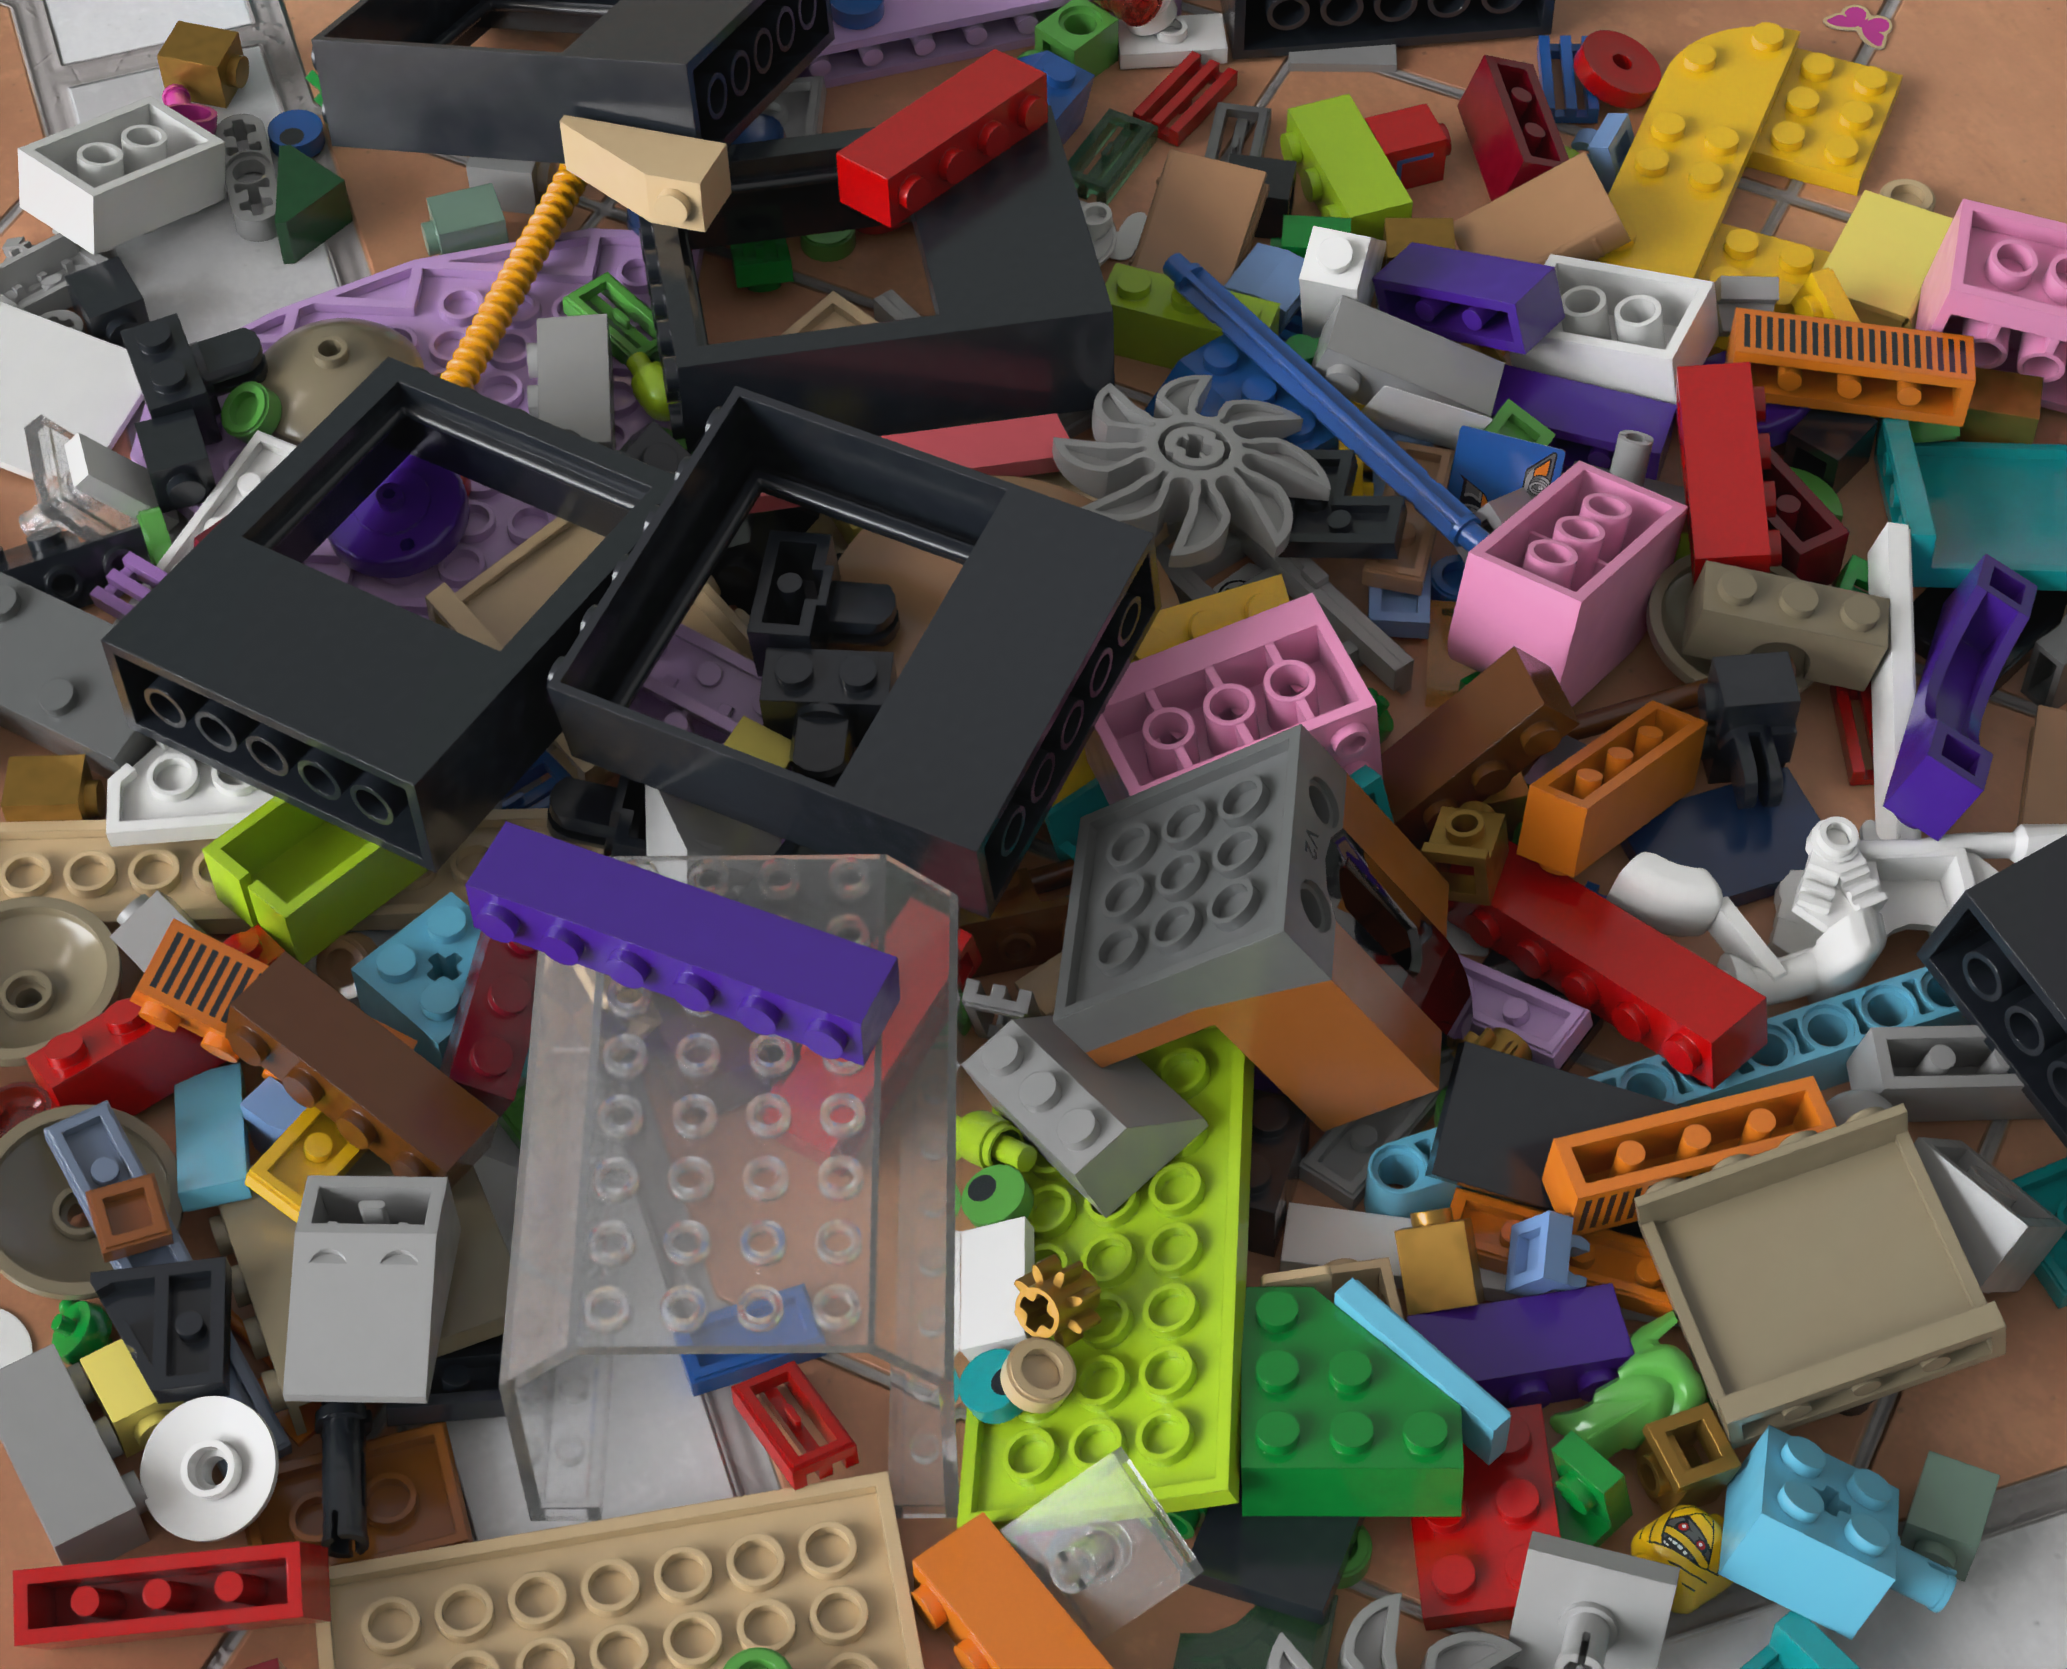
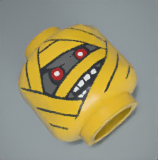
(1692, 1542)

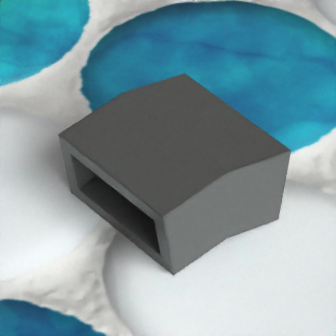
(2047, 669)

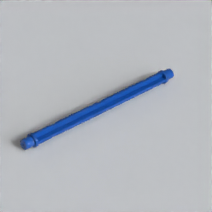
(1326, 403)

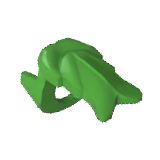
(1649, 1387)

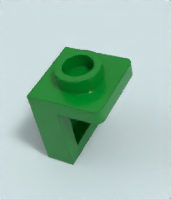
(762, 264)

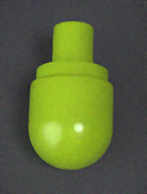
(649, 386)
(994, 1141)

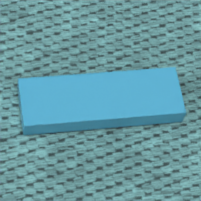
(211, 1138)
(1483, 1417)

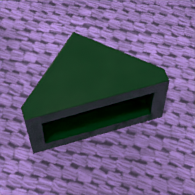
(309, 204)

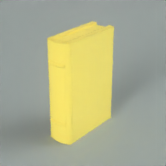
(1886, 258)

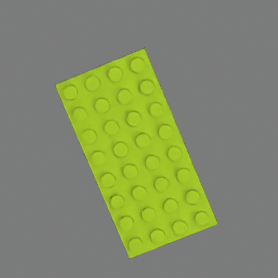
(1171, 1308)

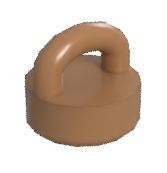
(336, 961)

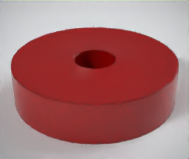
(1617, 69)

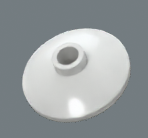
(181, 1461)

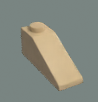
(649, 171)

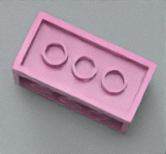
(2007, 287)
(1230, 694)

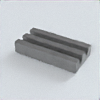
(1243, 114)
(982, 1007)

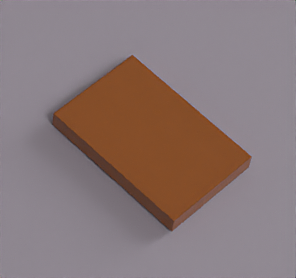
(410, 1498)

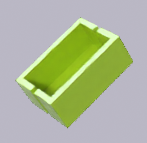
(302, 876)

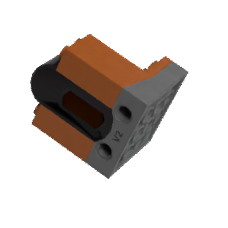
(1278, 914)

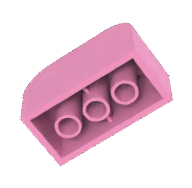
(1567, 578)

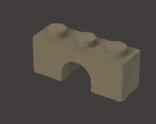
(1745, 608)

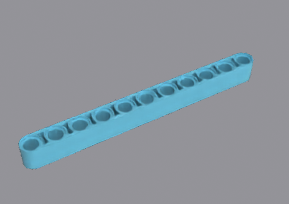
(1791, 1054)

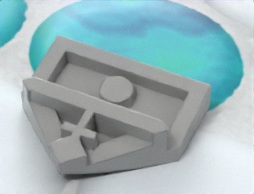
(35, 274)

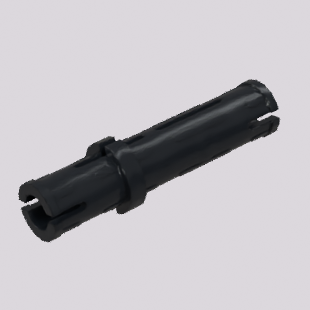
(344, 1480)

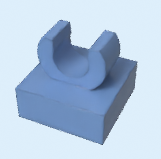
(1606, 146)
(1541, 1255)

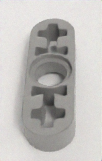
(244, 194)

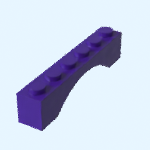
(1940, 755)

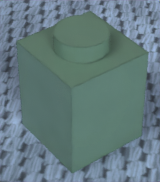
(464, 221)
(1949, 1512)

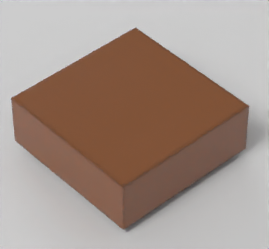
(129, 1217)

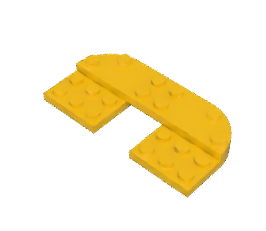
(1734, 106)

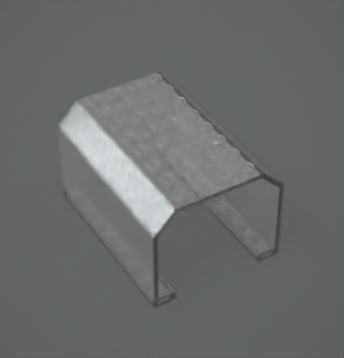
(741, 1186)

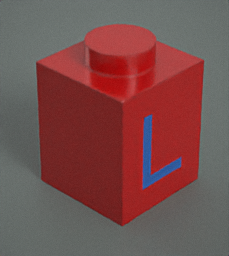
(1413, 144)

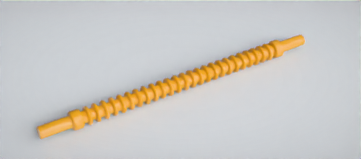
(515, 279)

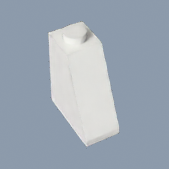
(1333, 267)

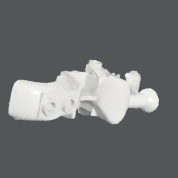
(1832, 913)

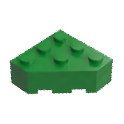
(1339, 1418)

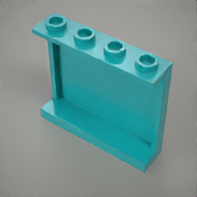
(1974, 503)

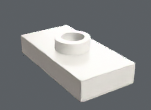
(1172, 45)

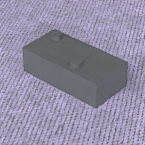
(59, 680)

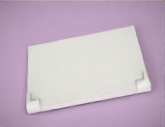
(63, 376)

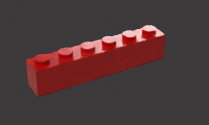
(1618, 969)

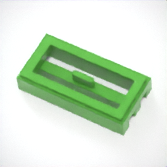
(623, 336)

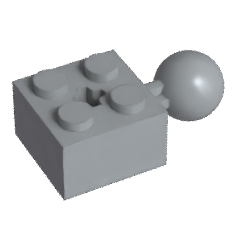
(1993, 1218)

